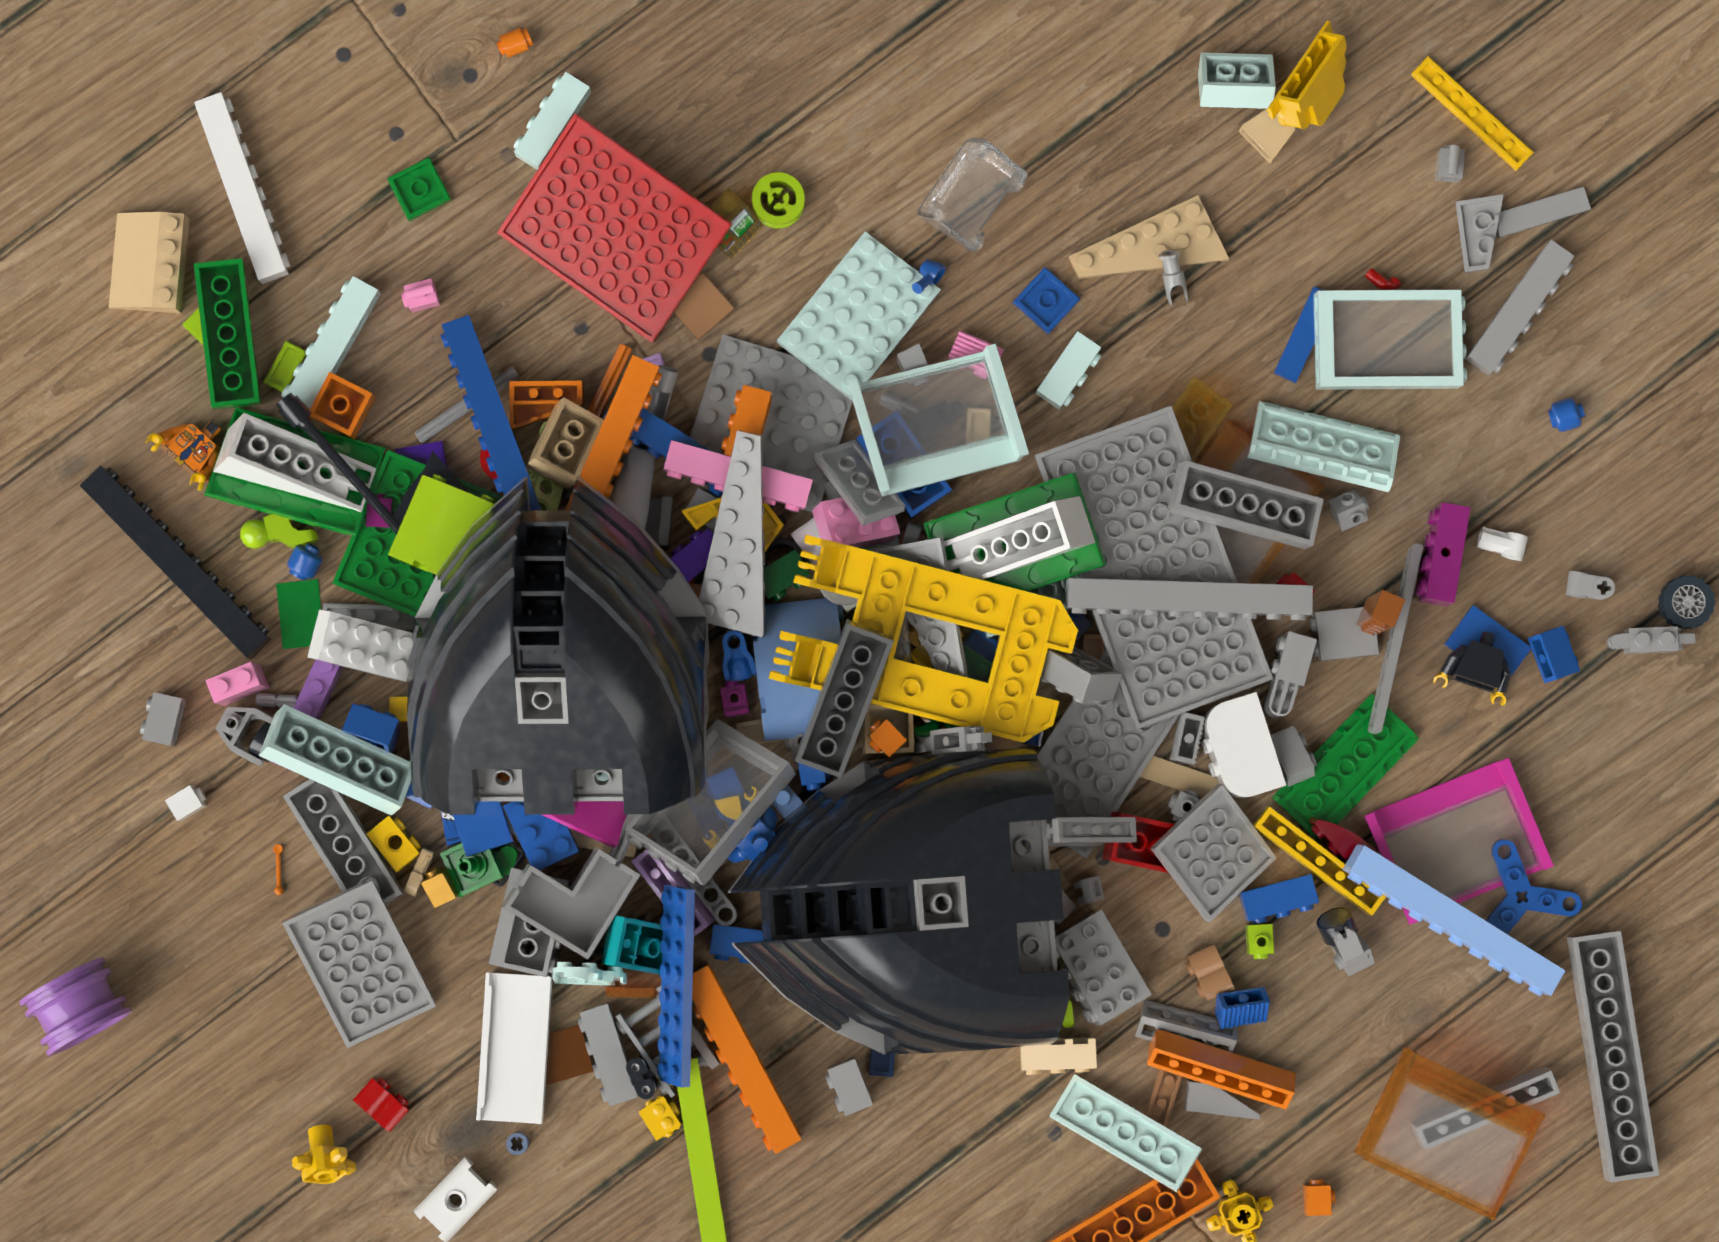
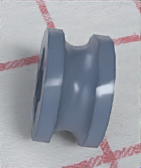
(509, 1143)

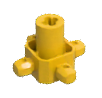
(323, 1161)
(1229, 1211)

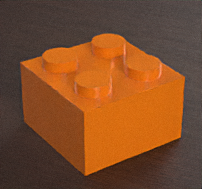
(341, 405)

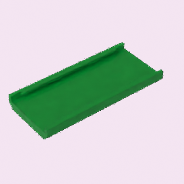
(1347, 767)

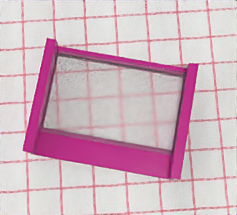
(1450, 830)

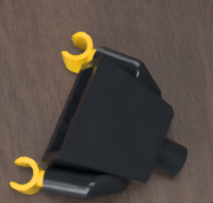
(1478, 666)

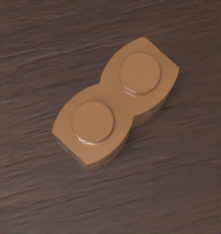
(1209, 972)

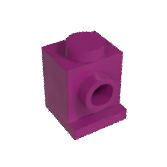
(741, 706)

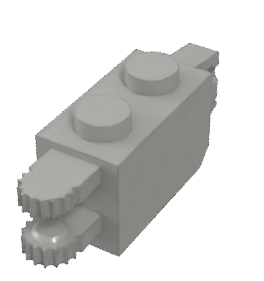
(1650, 640)
(957, 740)

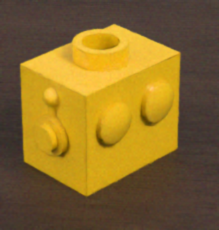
(661, 1117)

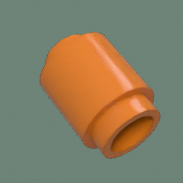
(514, 42)

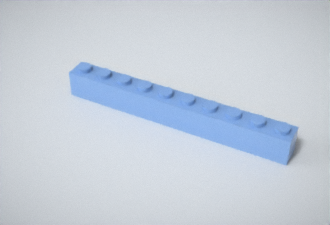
(1454, 920)

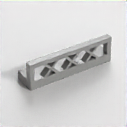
(1186, 1024)

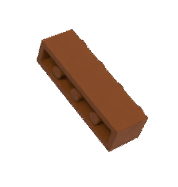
(1380, 612)

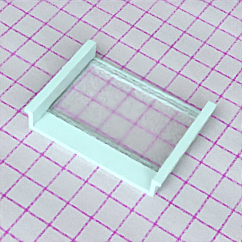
(938, 421)

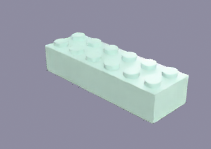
(337, 760)

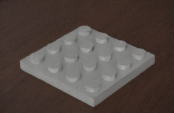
(1213, 852)

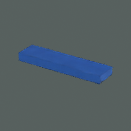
(1299, 343)

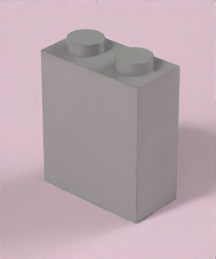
(1340, 636)

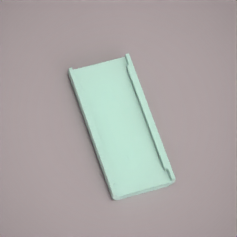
(1324, 446)

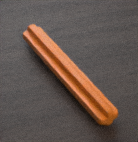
(610, 380)

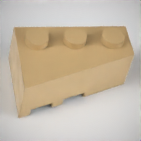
(1063, 1054)

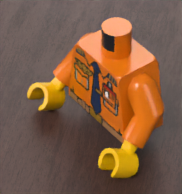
(190, 448)

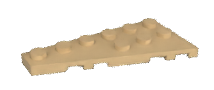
(1138, 247)

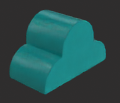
(633, 945)

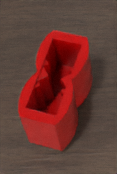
(382, 1103)

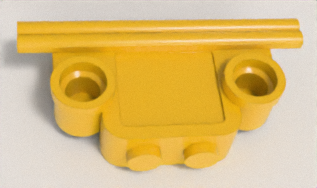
(1313, 84)

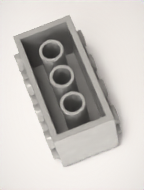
(1099, 969)

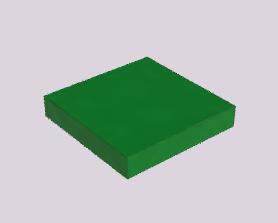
(419, 189)

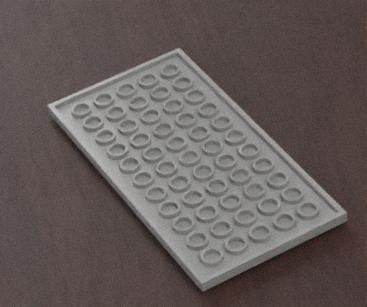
(1127, 489)

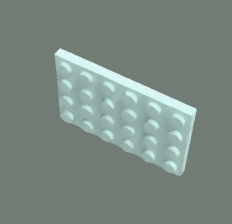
(857, 315)

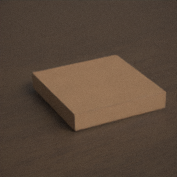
(703, 307)

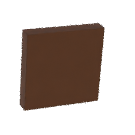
(567, 1055)

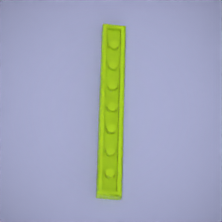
(701, 1158)

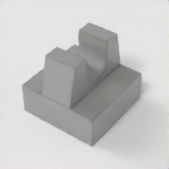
(1091, 889)

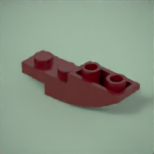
(1339, 839)

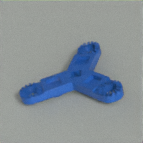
(1515, 879)

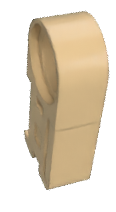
(422, 865)

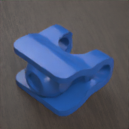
(737, 662)

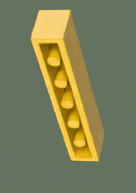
(1315, 859)

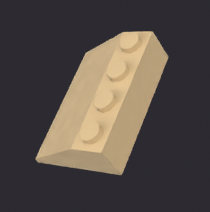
(149, 261)

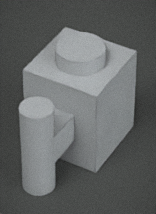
(1449, 164)

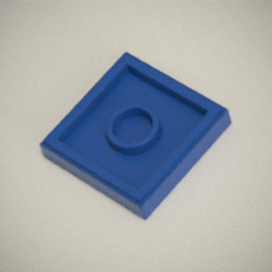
(1046, 300)

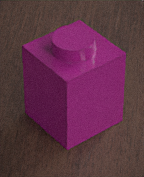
(373, 518)

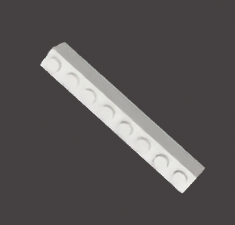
(242, 188)

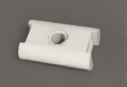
(442, 1212)

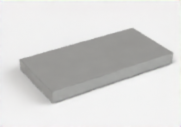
(854, 479)

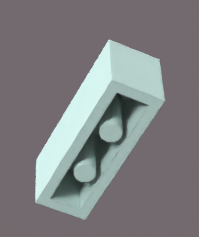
(1069, 371)

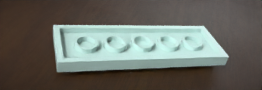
(1125, 1133)

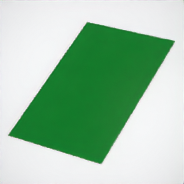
(298, 612)

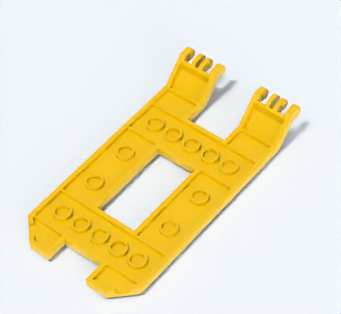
(891, 587)

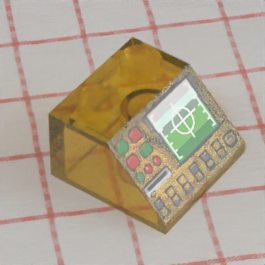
(744, 222)

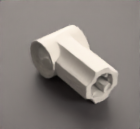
(1508, 544)

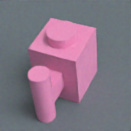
(420, 295)

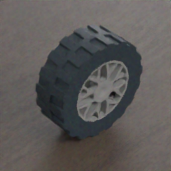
(1686, 602)

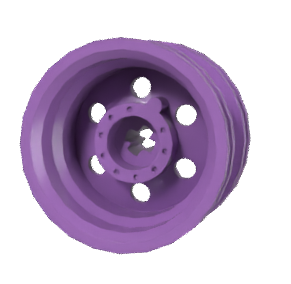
(75, 1006)

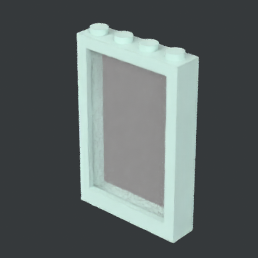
(1389, 339)

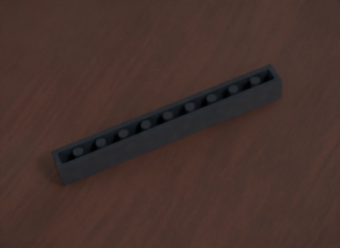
(175, 562)

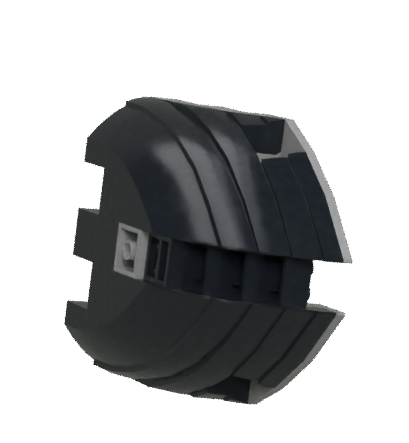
(558, 658)
(910, 908)

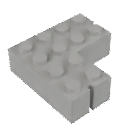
(576, 914)

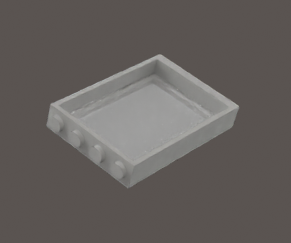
(707, 828)

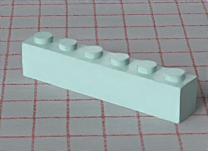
(334, 339)

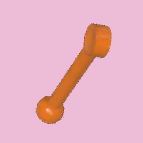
(278, 849)

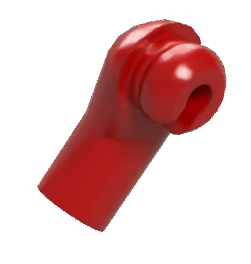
(1381, 282)

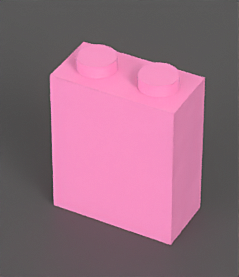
(237, 684)

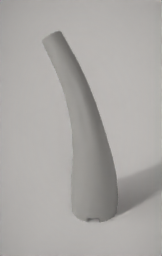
(634, 482)

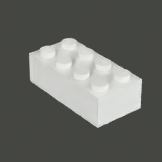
(361, 645)

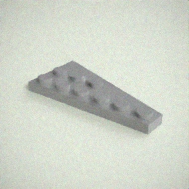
(938, 636)

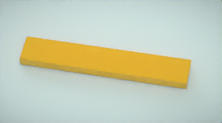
(1472, 113)

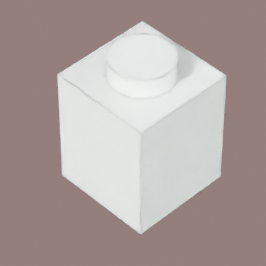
(186, 802)

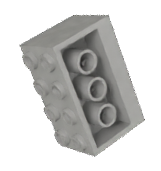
(514, 933)

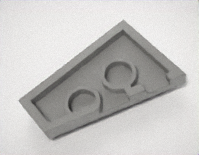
(1478, 229)

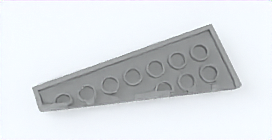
(736, 561)

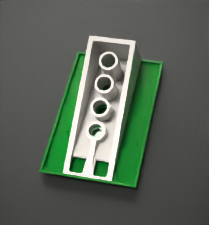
(288, 475)
(1023, 536)

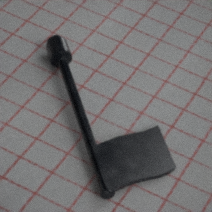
(298, 415)

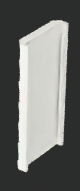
(514, 1048)

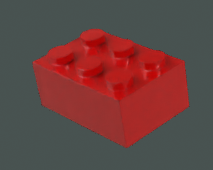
(1139, 852)

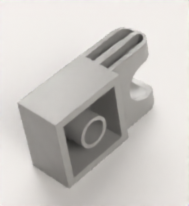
(1288, 672)

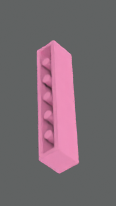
(713, 467)

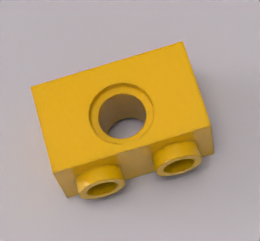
(381, 837)

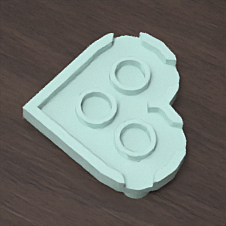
(587, 975)

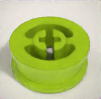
(792, 212)

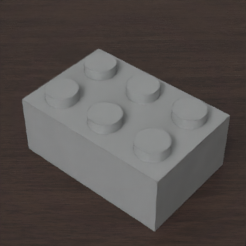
(1080, 675)

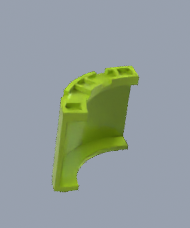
(436, 523)

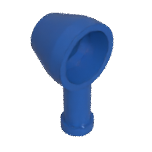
(932, 273)

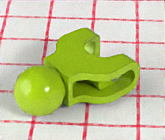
(274, 528)

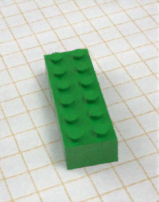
(227, 334)

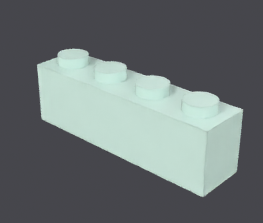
(555, 114)

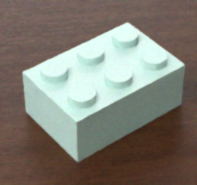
(1236, 80)

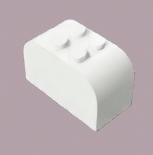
(1241, 748)

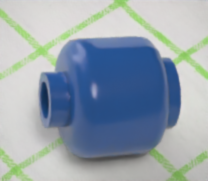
(1566, 414)
(305, 561)

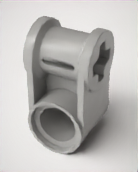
(1585, 586)

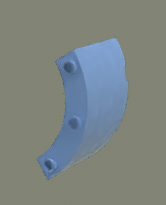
(785, 705)

